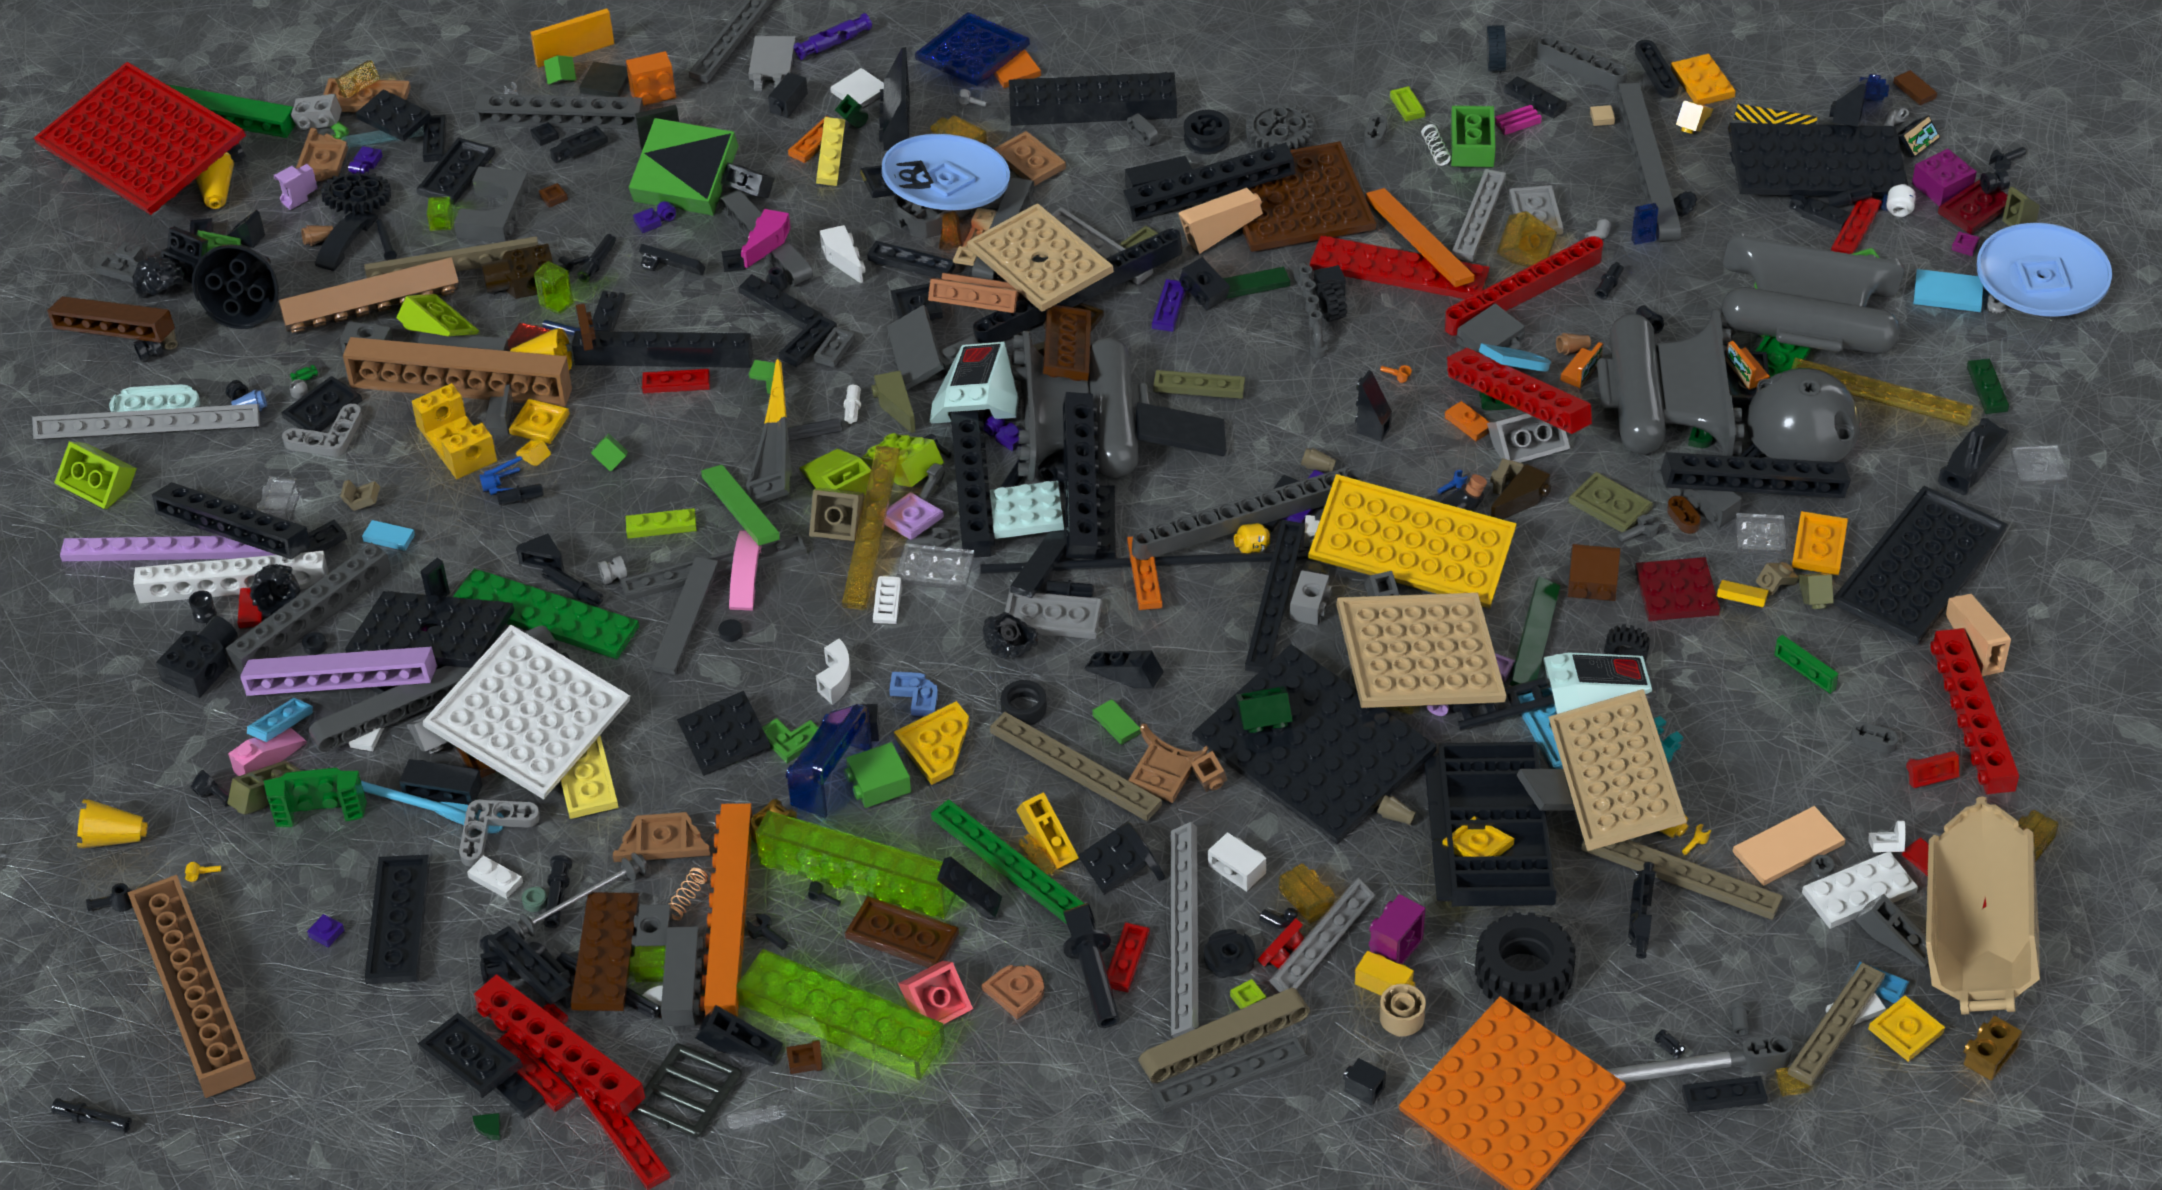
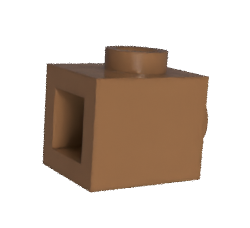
(1209, 772)

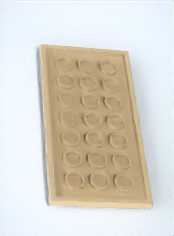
(1616, 770)

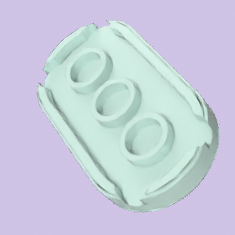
(155, 398)

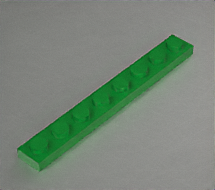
(1005, 859)

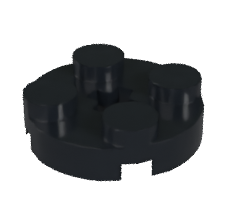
(1229, 965)

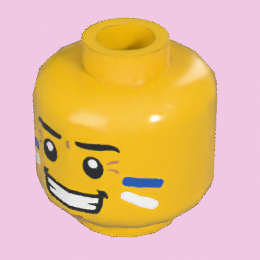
(1252, 538)

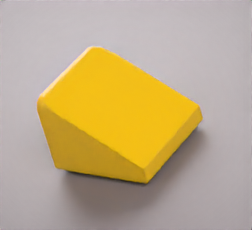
(534, 452)

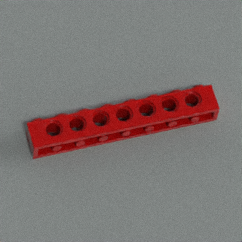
(1519, 390)
(1974, 711)
(559, 1046)

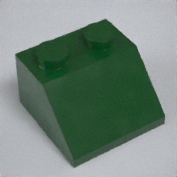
(1264, 709)

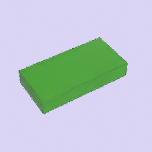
(1116, 722)

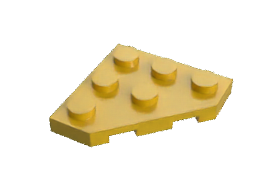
(935, 741)

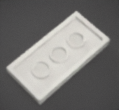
(1847, 892)

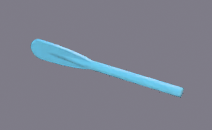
(452, 811)

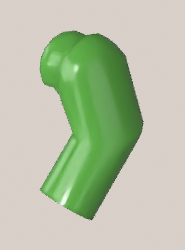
(340, 130)

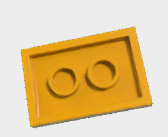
(1703, 79)
(1819, 543)

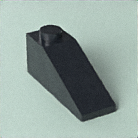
(736, 1037)

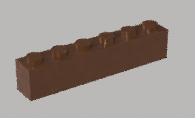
(111, 319)

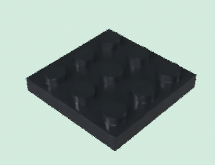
(723, 733)

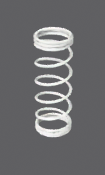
(1442, 152)

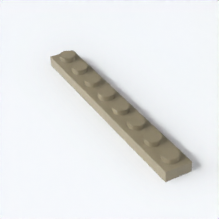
(462, 258)
(1076, 766)
(1693, 877)

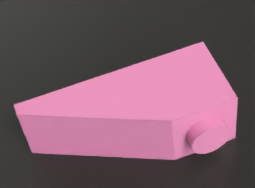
(257, 754)

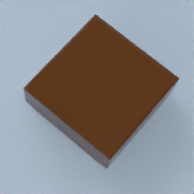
(553, 195)

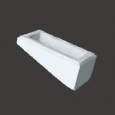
(887, 586)

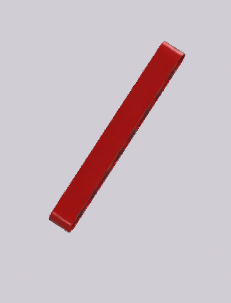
(1528, 282)

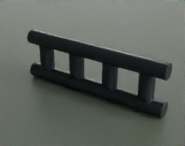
(1515, 709)

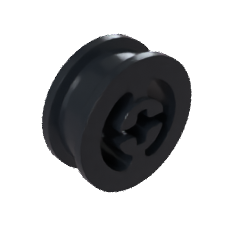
(1206, 132)

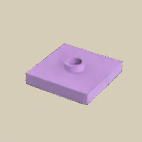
(912, 516)

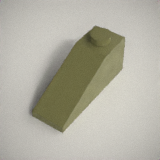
(893, 398)
(248, 790)

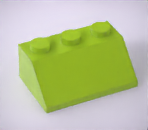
(94, 474)

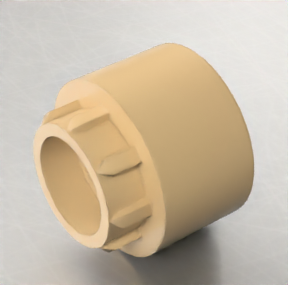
(1402, 1010)

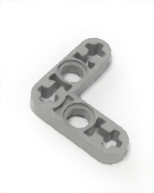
(299, 439)
(489, 817)

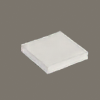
(860, 86)

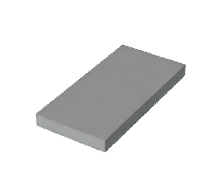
(1057, 614)

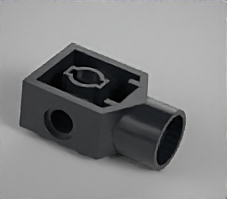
(198, 657)

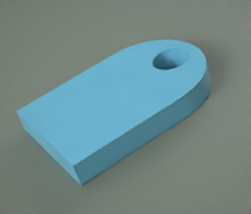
(1515, 357)

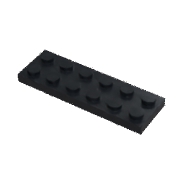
(397, 919)

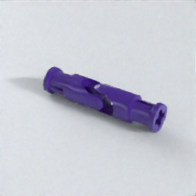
(830, 37)

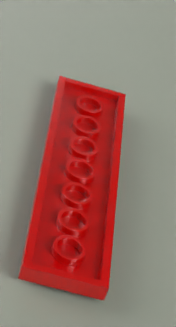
(1392, 267)

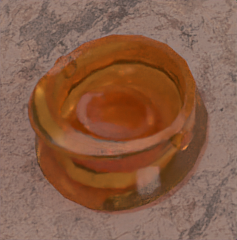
(950, 230)

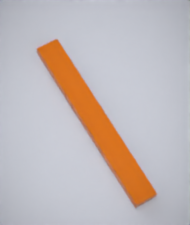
(1420, 237)

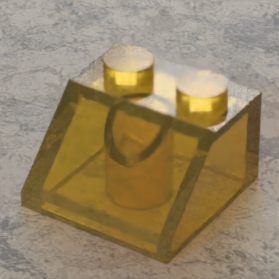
(1526, 240)

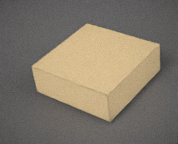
(1602, 115)

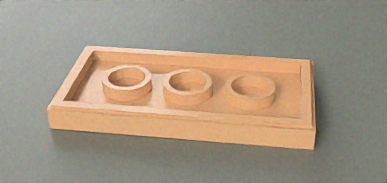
(1788, 845)

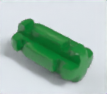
(304, 373)

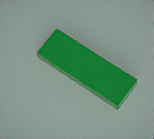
(1806, 664)

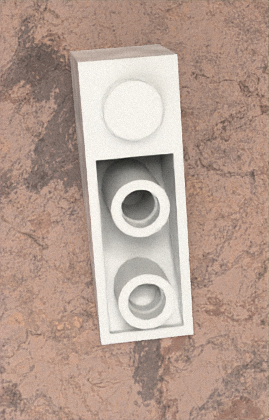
(839, 251)

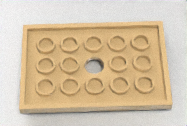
(1034, 232)

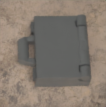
(1491, 327)

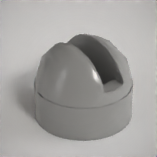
(298, 388)

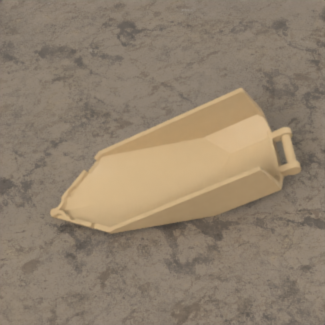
(1974, 949)

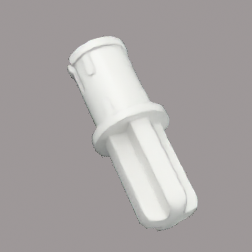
(852, 403)

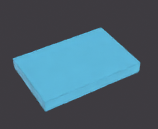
(1948, 290)

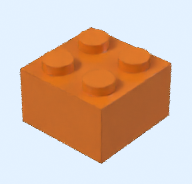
(651, 78)

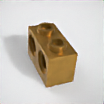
(1992, 1047)

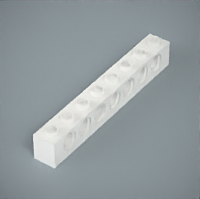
(220, 576)

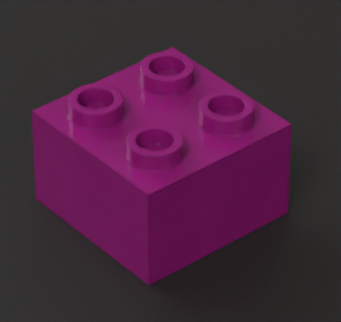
(1943, 176)
(1398, 929)

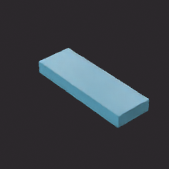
(279, 719)

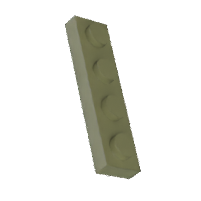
(1199, 384)

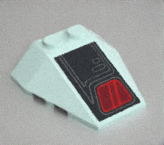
(977, 381)
(1592, 678)

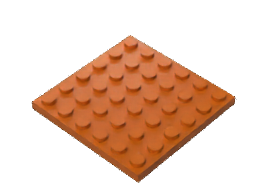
(1512, 1097)

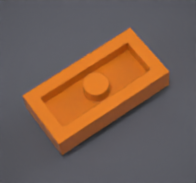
(1467, 420)

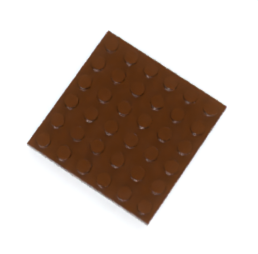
(1312, 203)

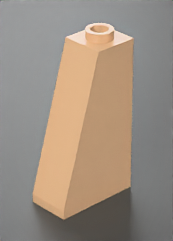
(1219, 218)
(1985, 635)

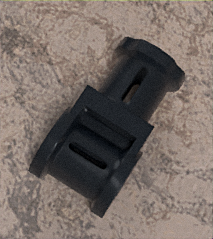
(491, 962)

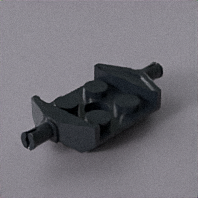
(1639, 920)

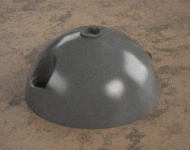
(1803, 416)

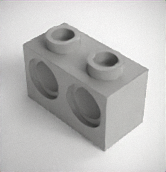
(316, 111)

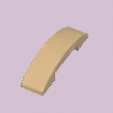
(980, 223)

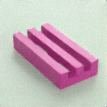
(1517, 119)

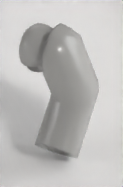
(1896, 117)
(1602, 230)

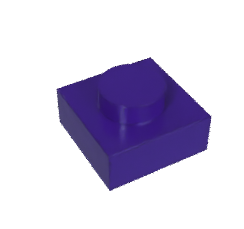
(325, 930)

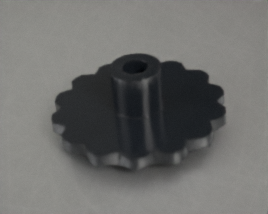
(1685, 203)

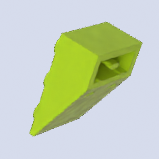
(914, 459)
(838, 471)

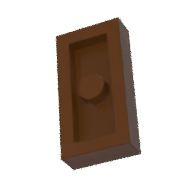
(587, 332)

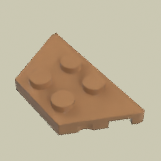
(323, 155)
(662, 838)

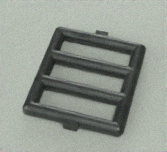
(707, 1112)

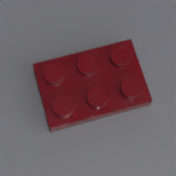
(1973, 208)

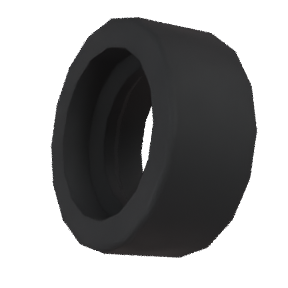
(1024, 688)

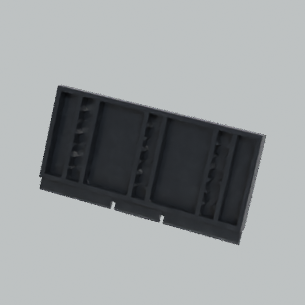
(1484, 783)

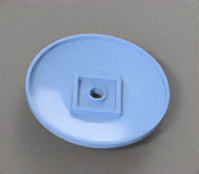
(962, 170)
(2071, 264)

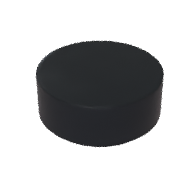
(730, 630)
(314, 643)

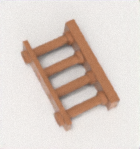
(974, 292)

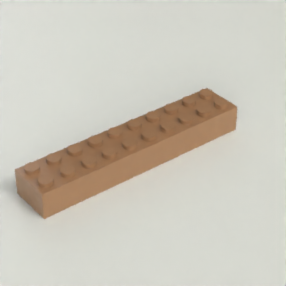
(472, 371)
(191, 986)

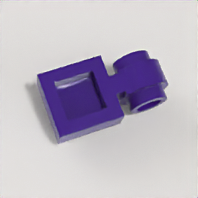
(365, 159)
(650, 219)
(1005, 435)

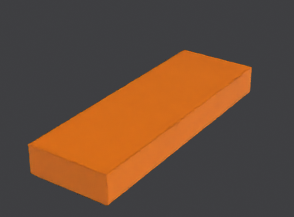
(808, 144)

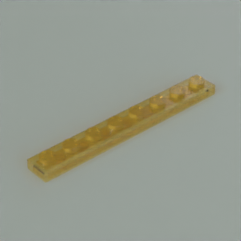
(1896, 395)
(870, 528)

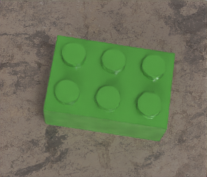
(1472, 136)

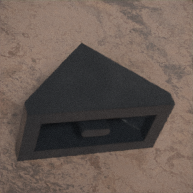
(249, 230)
(540, 553)

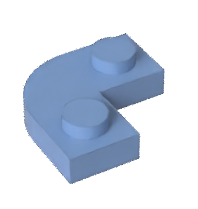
(915, 685)

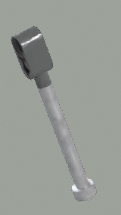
(1756, 1056)

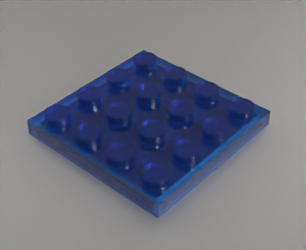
(972, 49)

